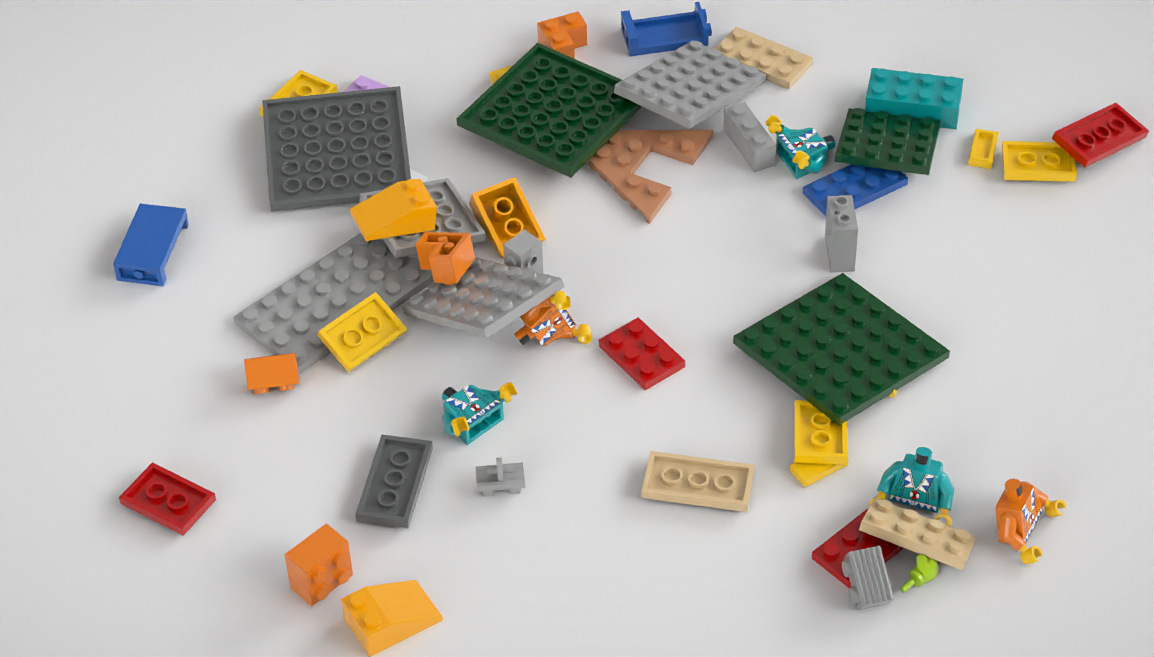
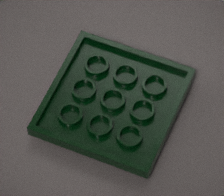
(888, 141)

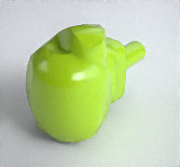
(924, 571)

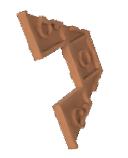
(629, 148)

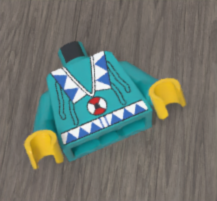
(800, 149)
(474, 410)
(919, 484)

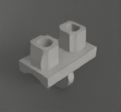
(500, 477)

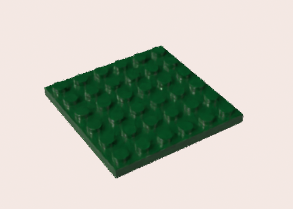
(550, 110)
(841, 348)

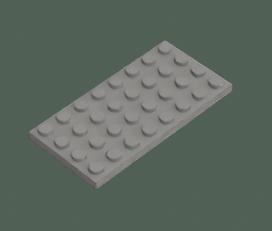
(302, 306)

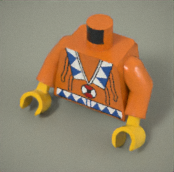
(551, 322)
(1019, 513)

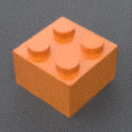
(319, 564)

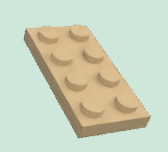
(779, 62)
(698, 481)
(918, 533)

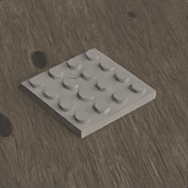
(451, 217)

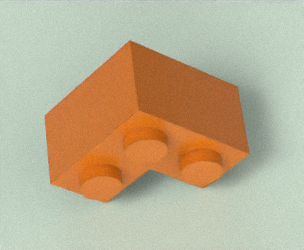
(563, 33)
(445, 255)

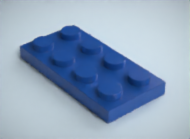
(861, 182)

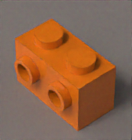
(271, 372)

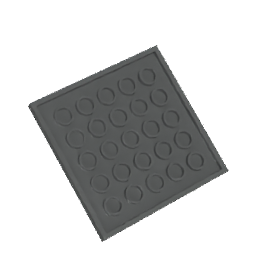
(334, 147)

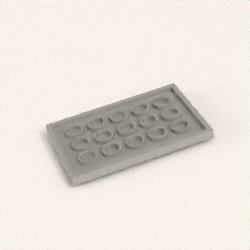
(690, 84)
(483, 298)

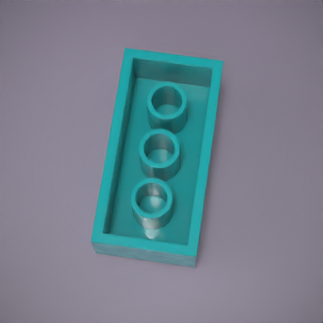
(915, 95)

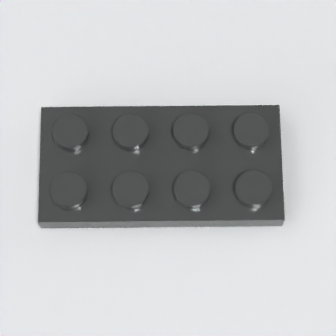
(394, 481)

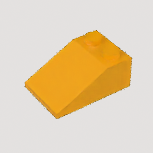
(396, 211)
(504, 213)
(388, 614)

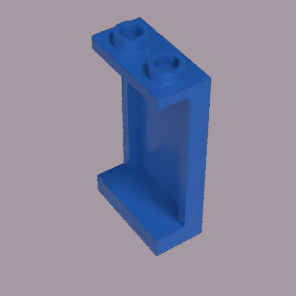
(664, 32)
(149, 244)

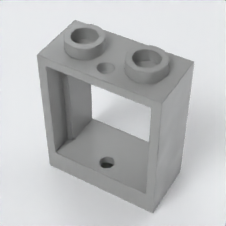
(841, 233)

